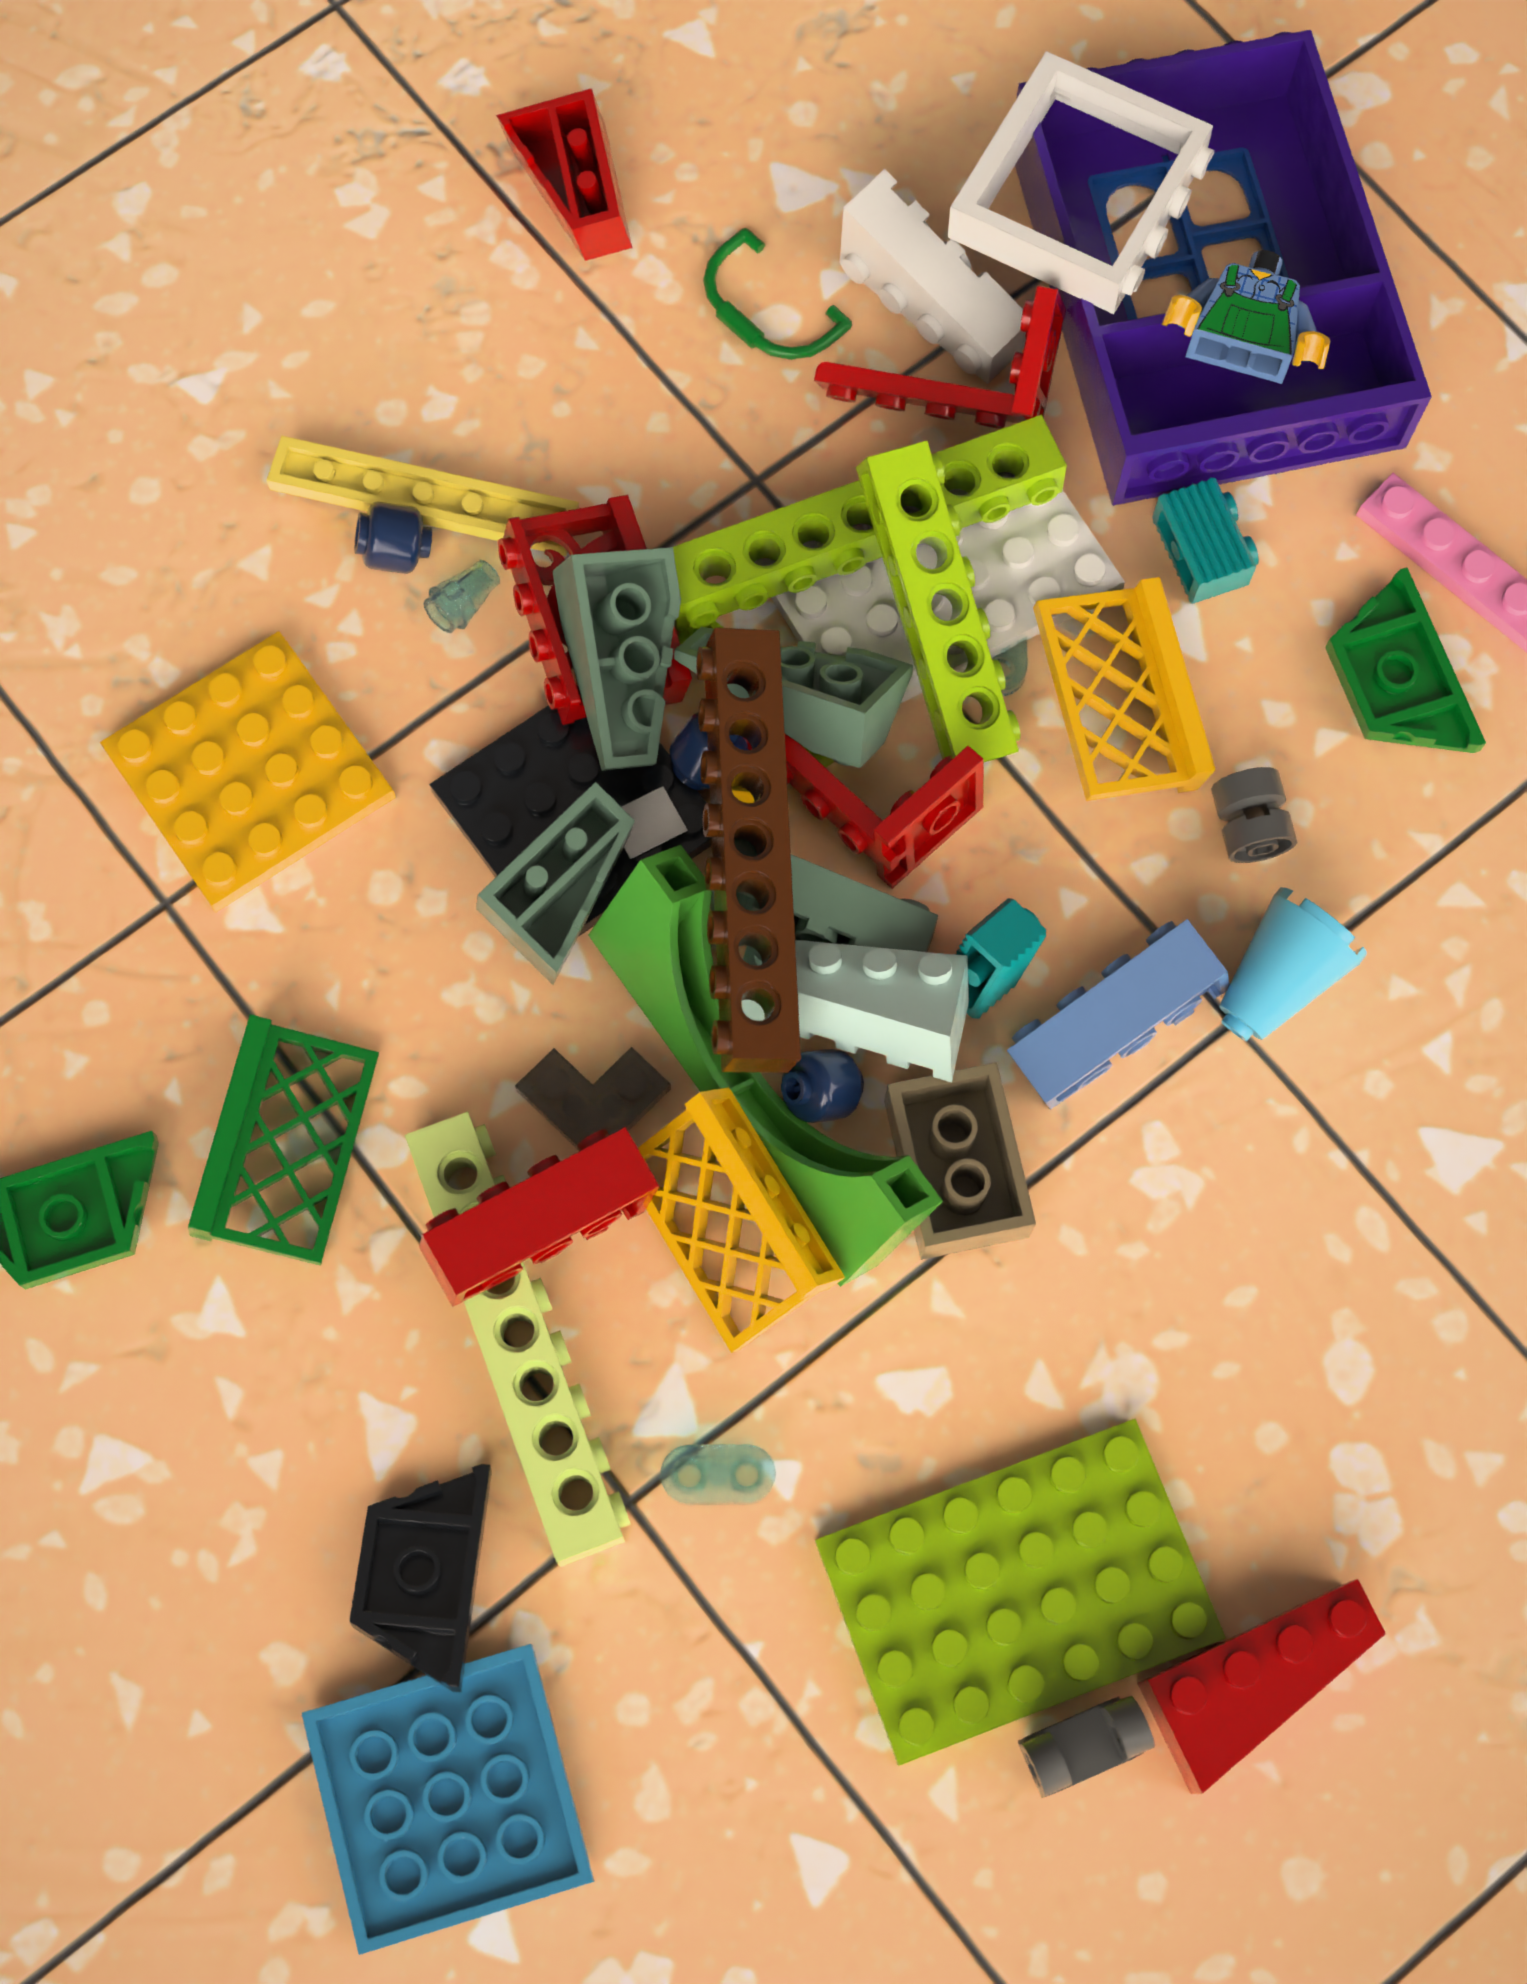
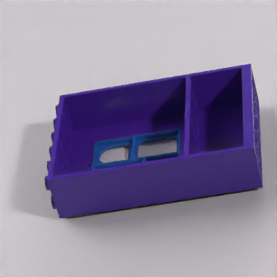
(1280, 135)

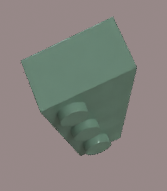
(557, 880)

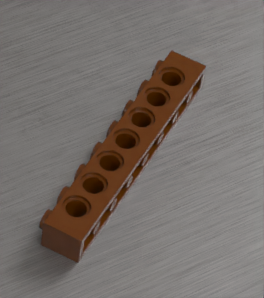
(754, 662)

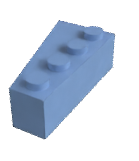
(1118, 1012)

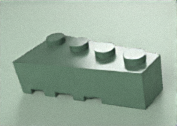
(846, 911)

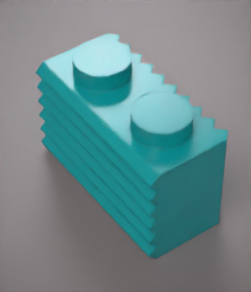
(1205, 540)
(999, 953)

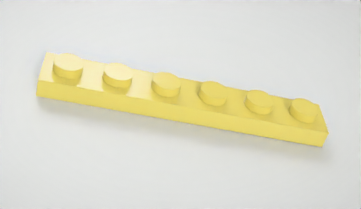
(441, 497)

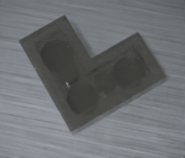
(582, 1108)

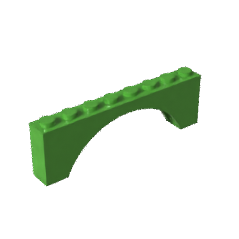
(663, 957)

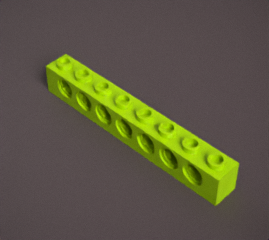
(779, 535)

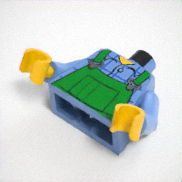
(1249, 320)

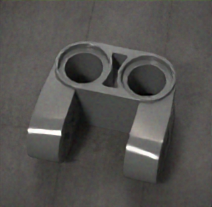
(1086, 1744)

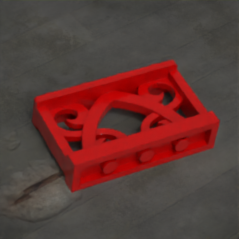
(546, 636)

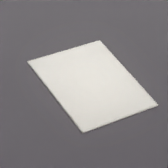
(654, 822)

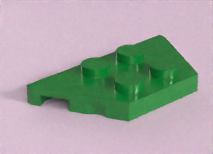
(1401, 674)
(75, 1211)

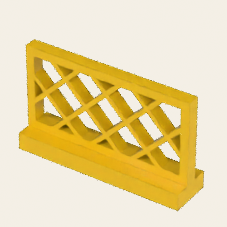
(1166, 691)
(768, 1202)

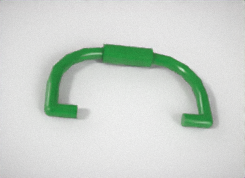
(746, 329)

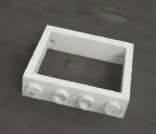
(1047, 258)

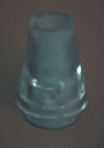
(460, 596)

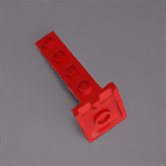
(1029, 372)
(916, 822)

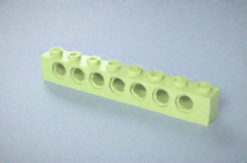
(571, 1533)

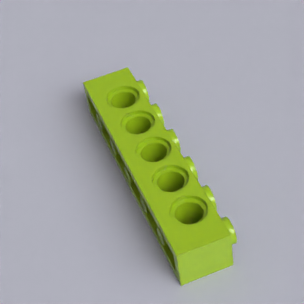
(913, 587)

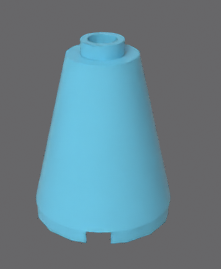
(1286, 966)

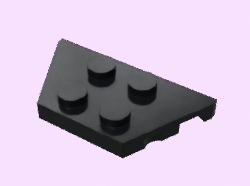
(422, 1574)

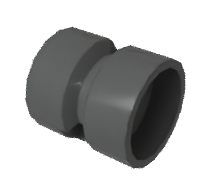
(1252, 806)

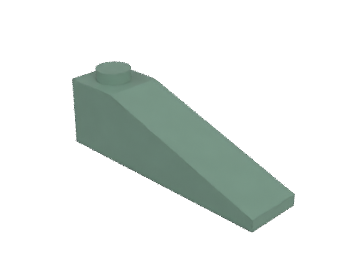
(830, 700)

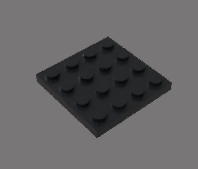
(534, 775)

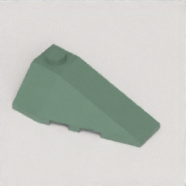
(619, 638)

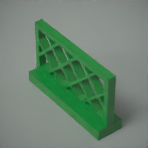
(237, 1125)

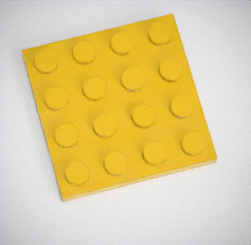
(247, 770)

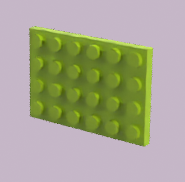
(1018, 1591)

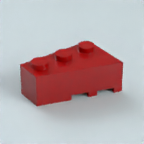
(572, 166)

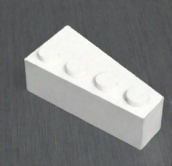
(928, 280)

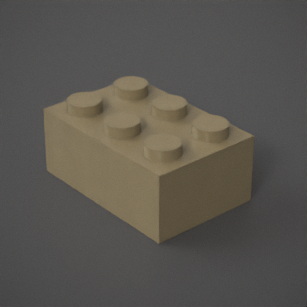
(968, 1154)

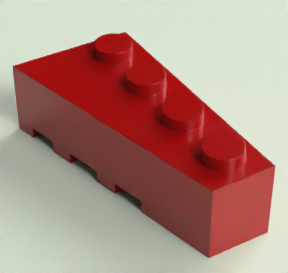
(538, 1215)
(1248, 1686)

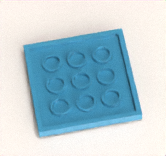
(446, 1800)

